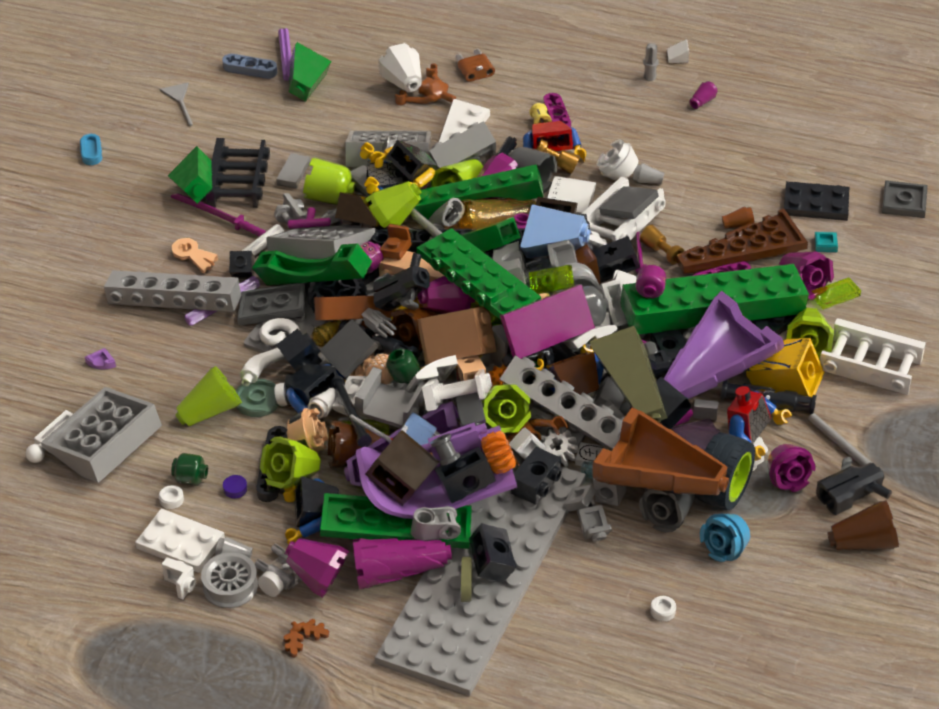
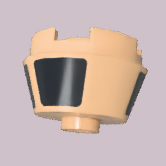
(308, 429)

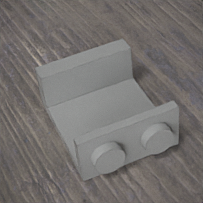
(386, 402)

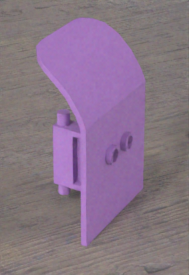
(430, 492)

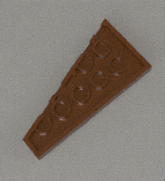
(747, 243)

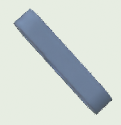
(261, 67)

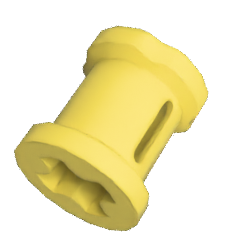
(543, 113)

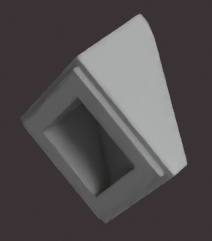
(705, 409)

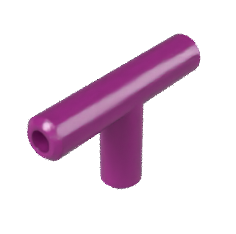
(309, 221)

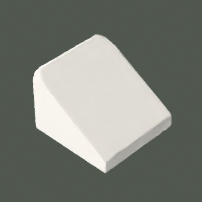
(678, 53)
(525, 442)

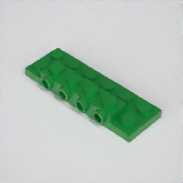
(476, 273)
(359, 518)

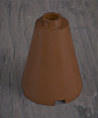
(343, 443)
(866, 530)

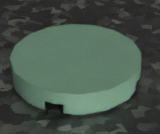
(257, 398)

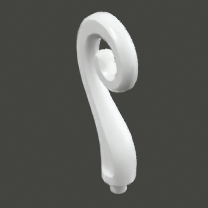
(256, 364)

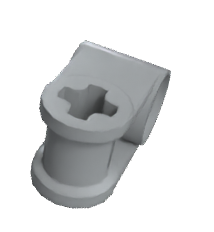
(434, 522)

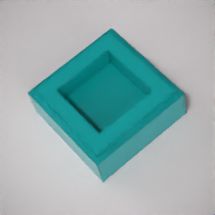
(826, 242)

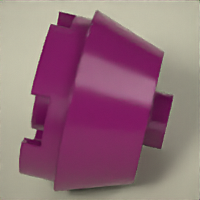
(790, 467)

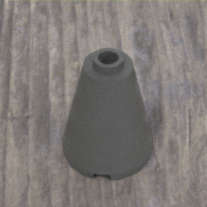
(665, 508)

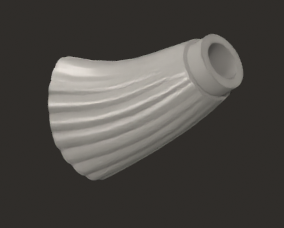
(448, 213)

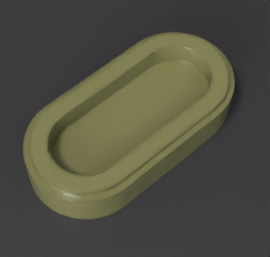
(466, 579)

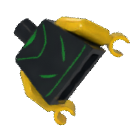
(409, 160)

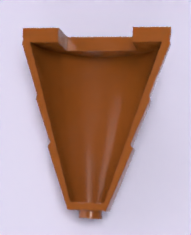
(658, 460)

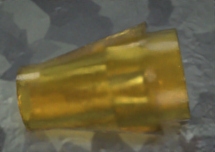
(324, 333)

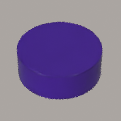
(235, 486)

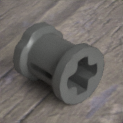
(445, 449)

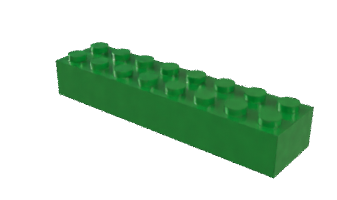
(758, 292)

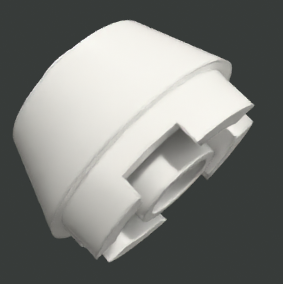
(618, 161)

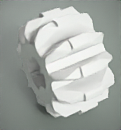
(566, 443)

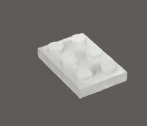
(179, 539)

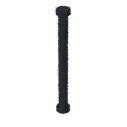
(338, 384)

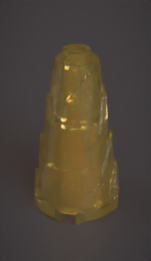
(489, 211)

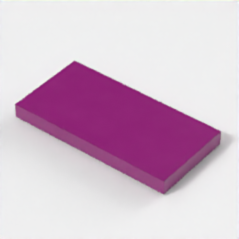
(547, 321)

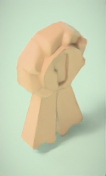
(188, 249)

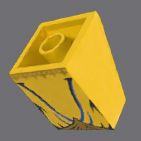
(791, 369)

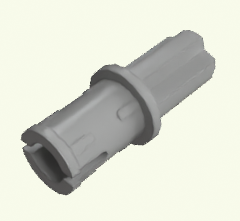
(650, 62)

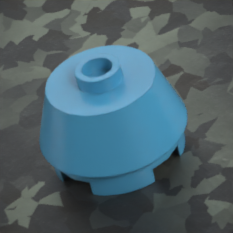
(725, 536)

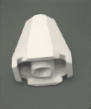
(401, 67)

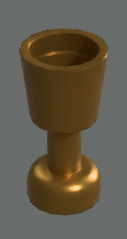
(565, 160)
(656, 240)

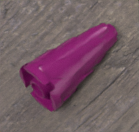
(392, 559)

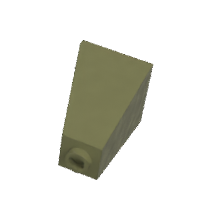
(629, 368)

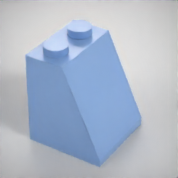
(552, 226)

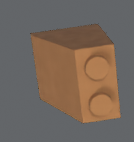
(457, 333)

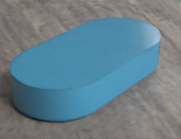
(91, 149)

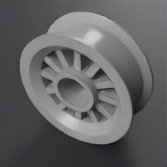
(229, 580)

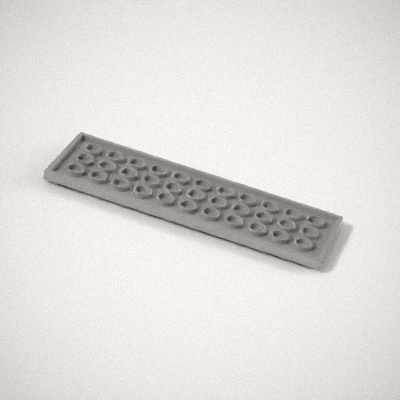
(453, 639)

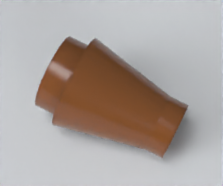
(738, 218)

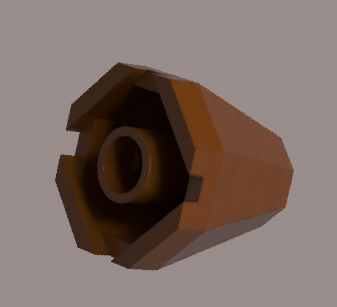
(407, 325)

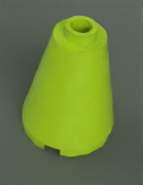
(457, 172)
(207, 399)

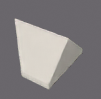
(612, 291)

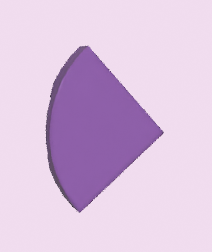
(100, 360)

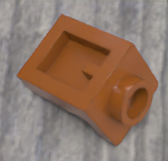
(397, 242)

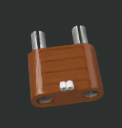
(475, 67)

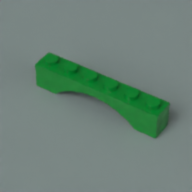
(516, 184)
(280, 268)

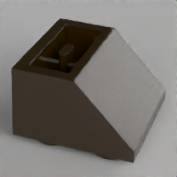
(355, 210)
(402, 467)

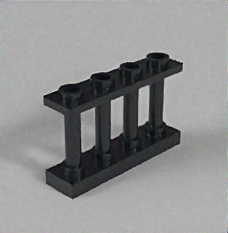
(220, 165)

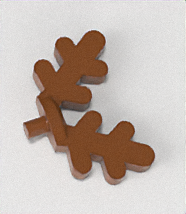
(294, 636)

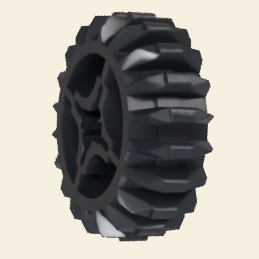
(335, 288)

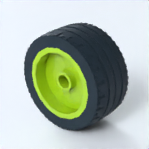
(739, 458)

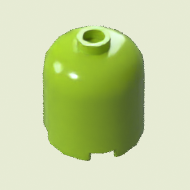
(327, 181)

